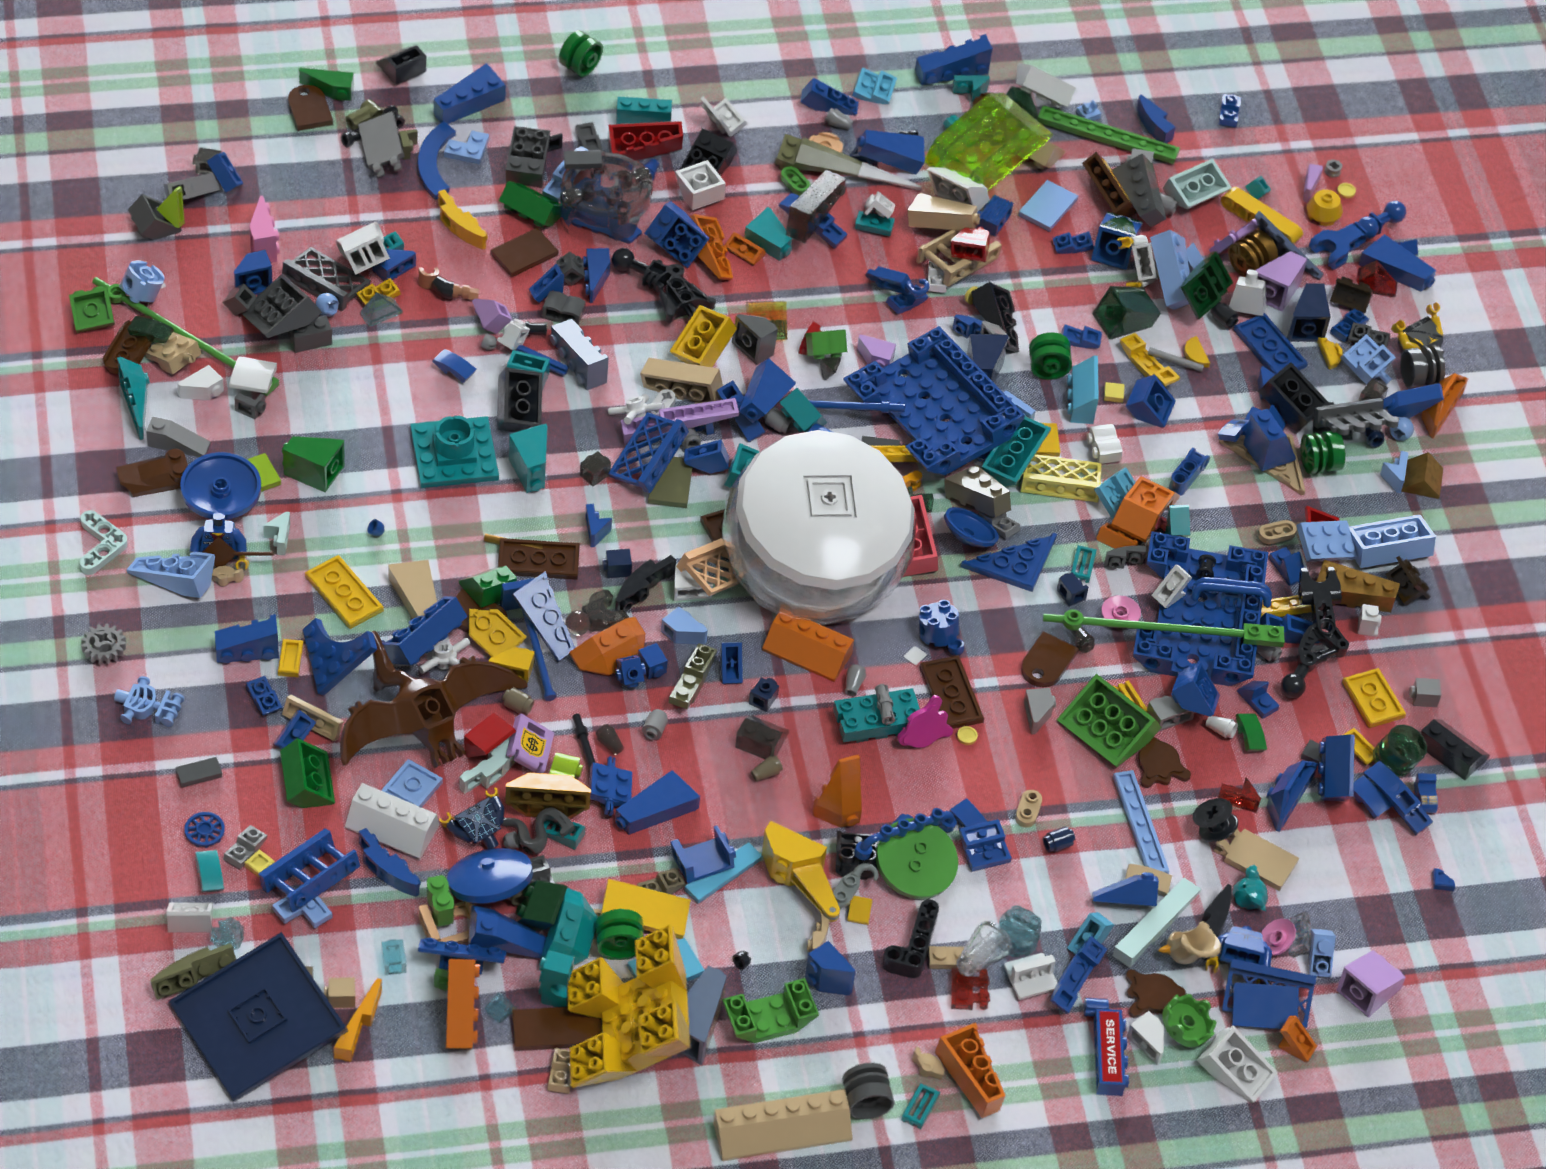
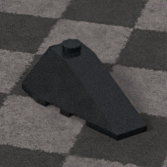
(997, 308)

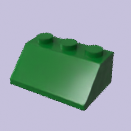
(530, 204)
(307, 775)

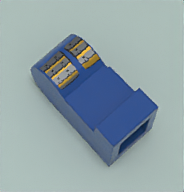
(1426, 791)

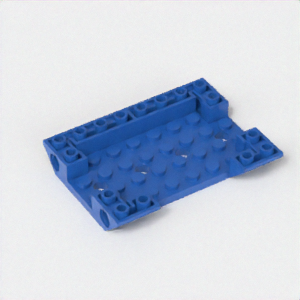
(955, 391)
(1222, 657)

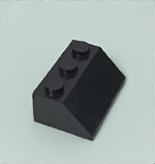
(1293, 397)
(519, 399)
(1453, 748)

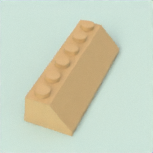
(783, 1125)

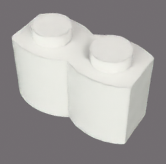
(1104, 443)

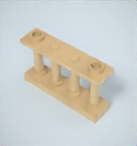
(963, 266)

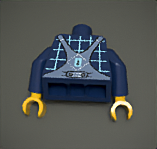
(478, 821)

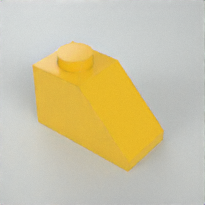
(516, 659)

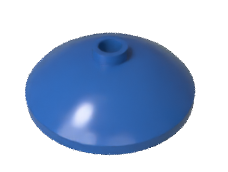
(970, 527)

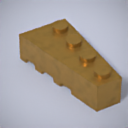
(1361, 587)

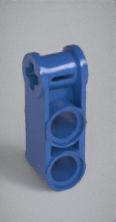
(1188, 471)

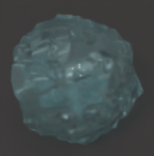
(228, 932)

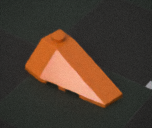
(714, 252)

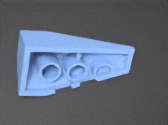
(182, 575)

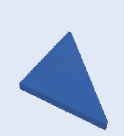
(1015, 564)

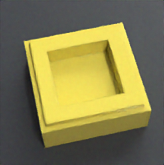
(1114, 392)
(258, 862)

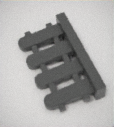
(1354, 416)

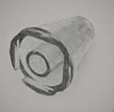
(984, 949)

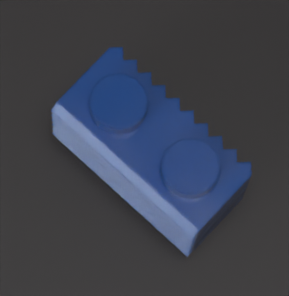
(995, 214)

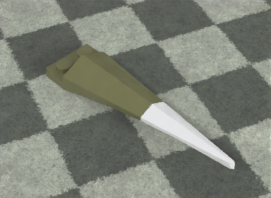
(815, 157)

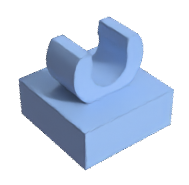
(1089, 111)

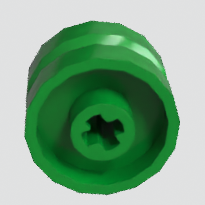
(580, 53)
(1050, 356)
(618, 932)

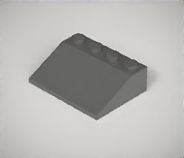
(281, 308)

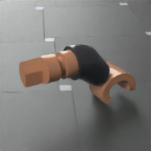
(445, 288)

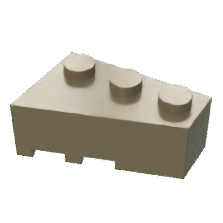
(980, 490)

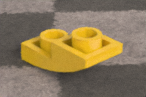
(386, 288)

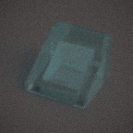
(500, 1007)

